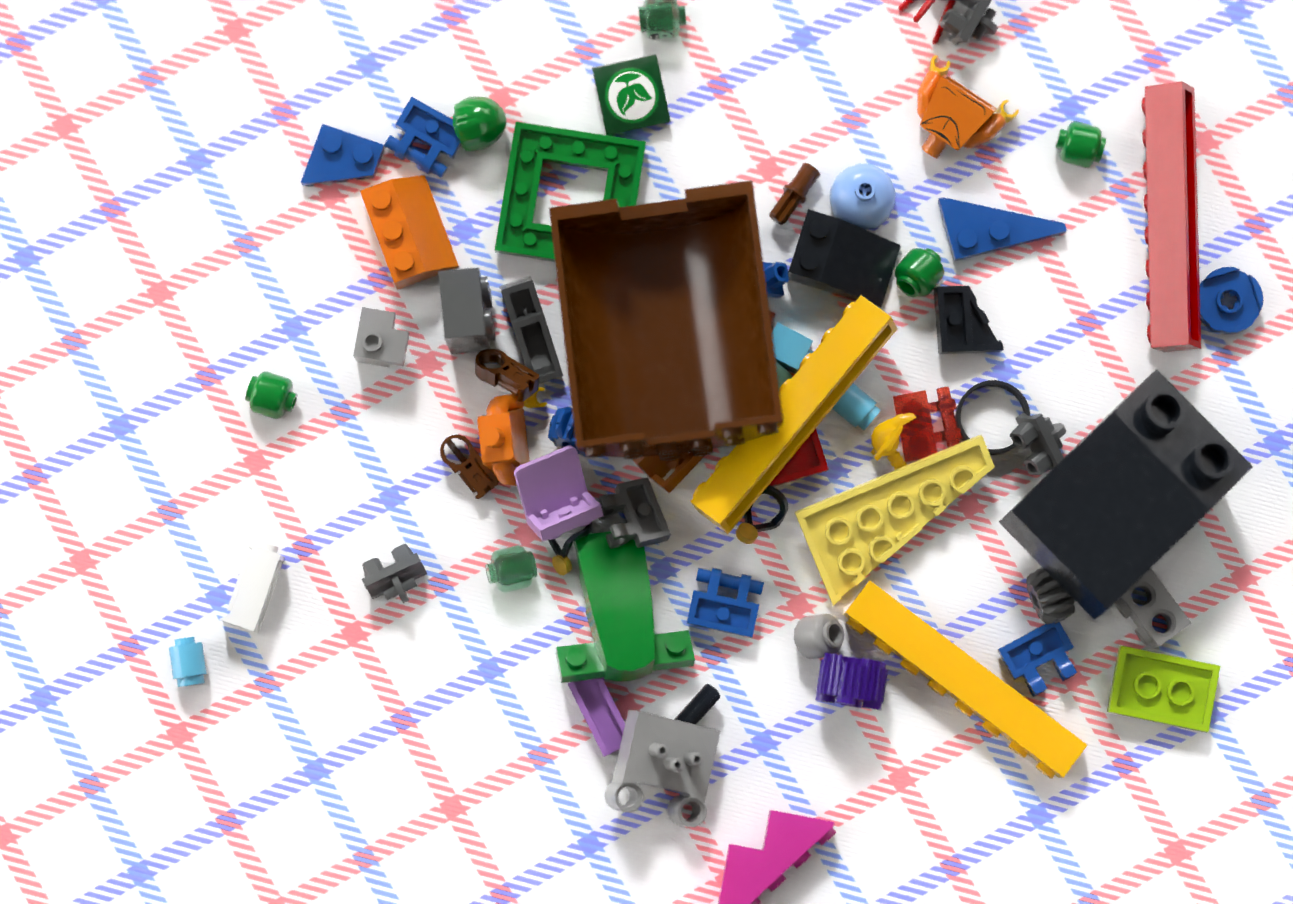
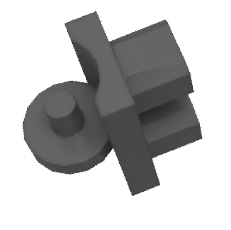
(963, 26)
(1042, 439)
(395, 578)

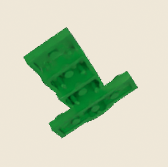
(619, 618)

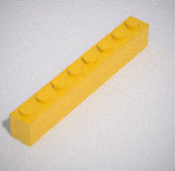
(804, 403)
(965, 680)

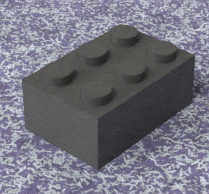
(464, 310)

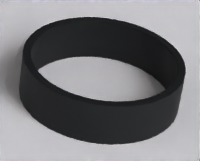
(991, 383)

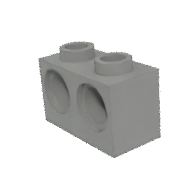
(1158, 603)

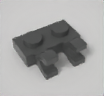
(641, 511)

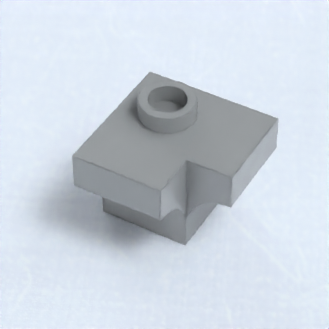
(378, 340)

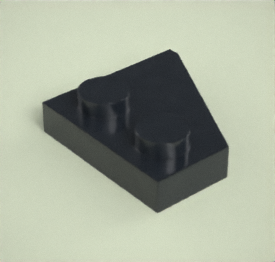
(961, 323)

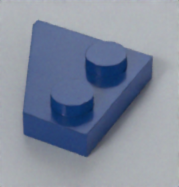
(341, 157)

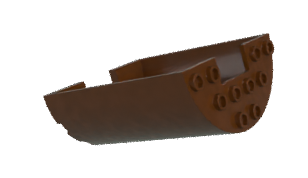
(666, 324)

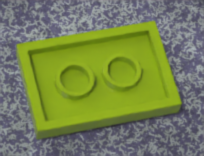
(1163, 689)

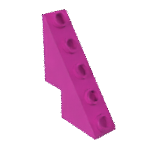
(785, 844)

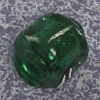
(661, 18)

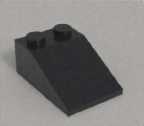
(843, 258)

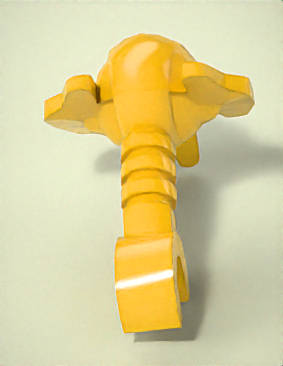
(886, 439)

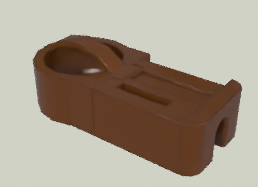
(510, 376)
(472, 470)

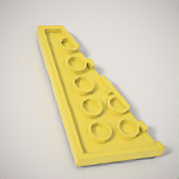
(877, 518)

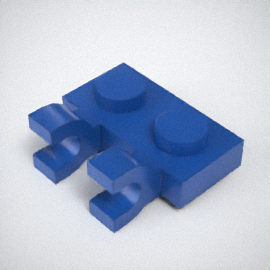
(1036, 649)

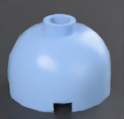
(860, 209)

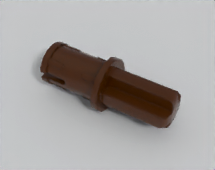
(794, 193)

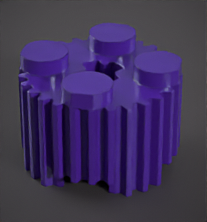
(851, 681)

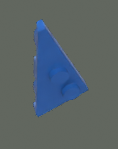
(984, 229)

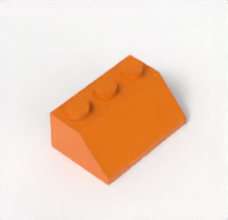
(409, 229)

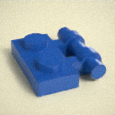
(429, 127)
(721, 612)

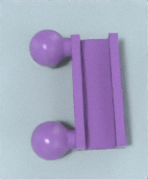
(599, 713)

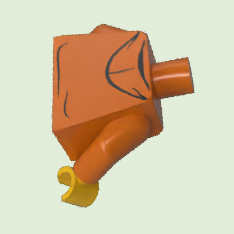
(955, 113)

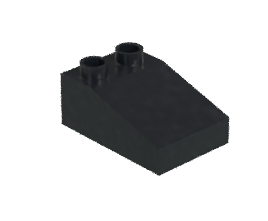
(1125, 494)

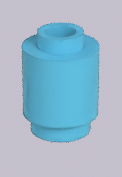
(857, 407)
(187, 662)

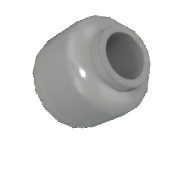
(818, 635)

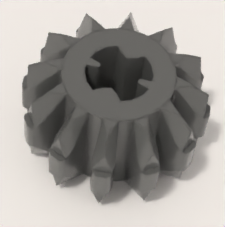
(1048, 597)

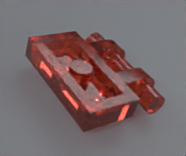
(918, 435)

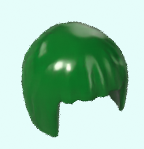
(478, 122)

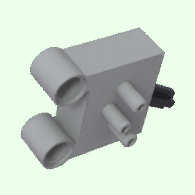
(669, 756)

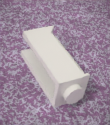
(254, 587)

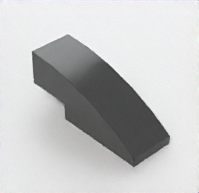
(531, 329)

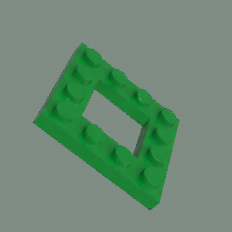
(539, 143)

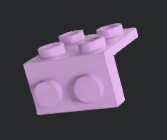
(555, 494)

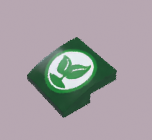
(631, 94)

